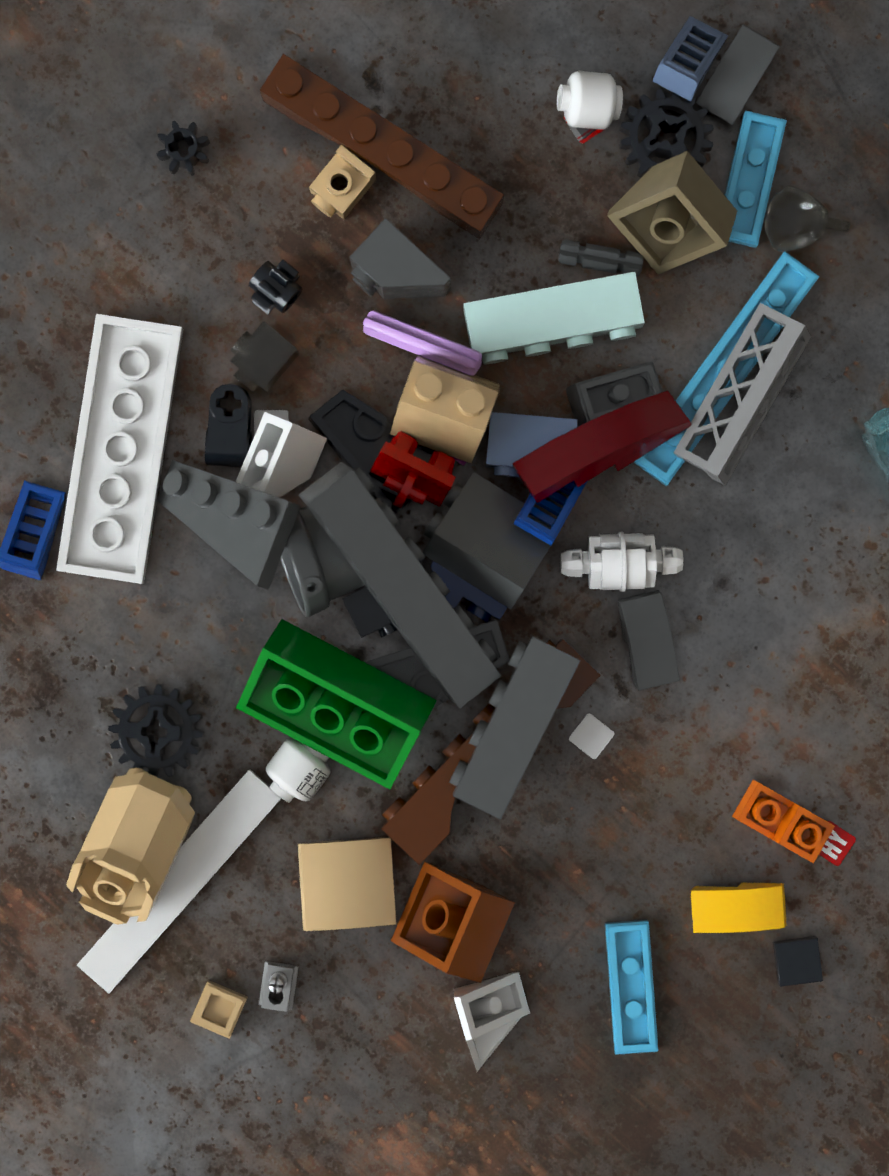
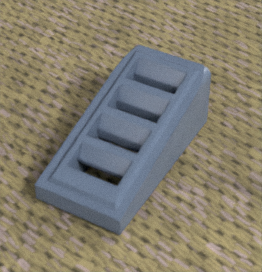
(678, 78)

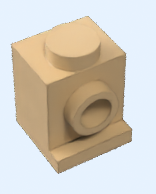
(359, 178)

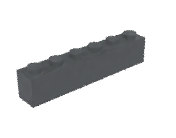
(400, 583)

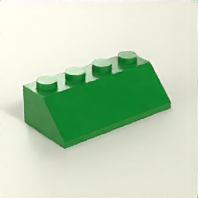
(335, 703)

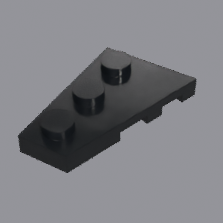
(358, 436)

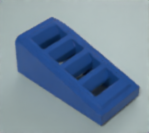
(540, 531)
(41, 551)

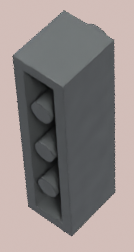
(515, 726)

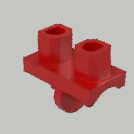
(411, 475)

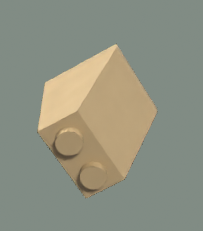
(445, 408)

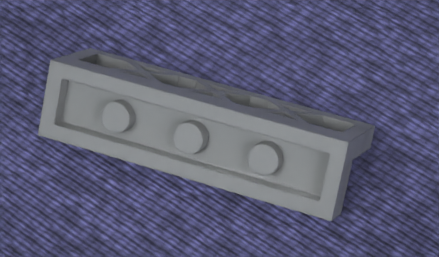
(757, 401)

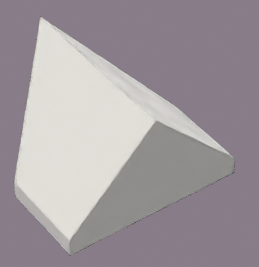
(489, 1013)

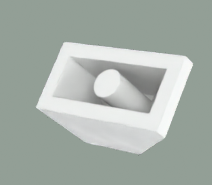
(280, 456)

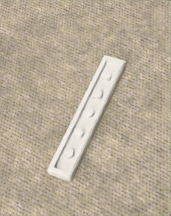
(192, 868)

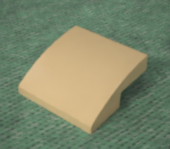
(346, 884)

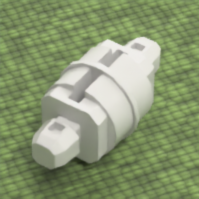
(621, 561)

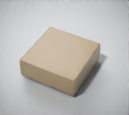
(218, 1009)

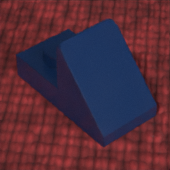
(479, 602)

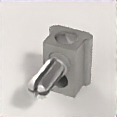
(280, 978)

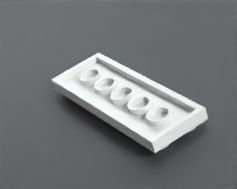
(119, 449)

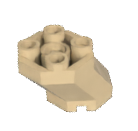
(131, 846)

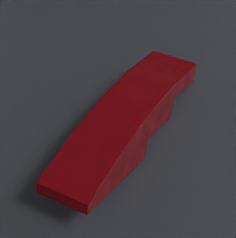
(600, 443)

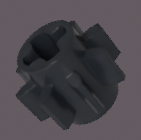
(194, 149)
(275, 287)

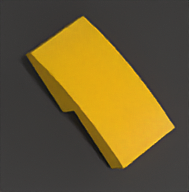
(738, 908)

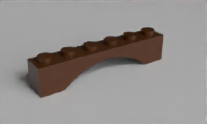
(382, 144)
(426, 815)

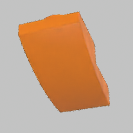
(783, 821)

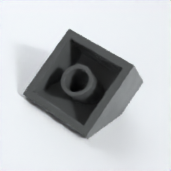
(396, 267)

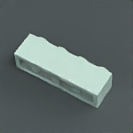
(554, 316)

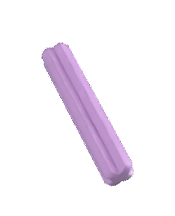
(422, 343)

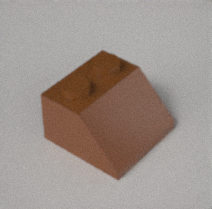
(452, 922)

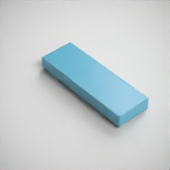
(753, 174)
(631, 987)

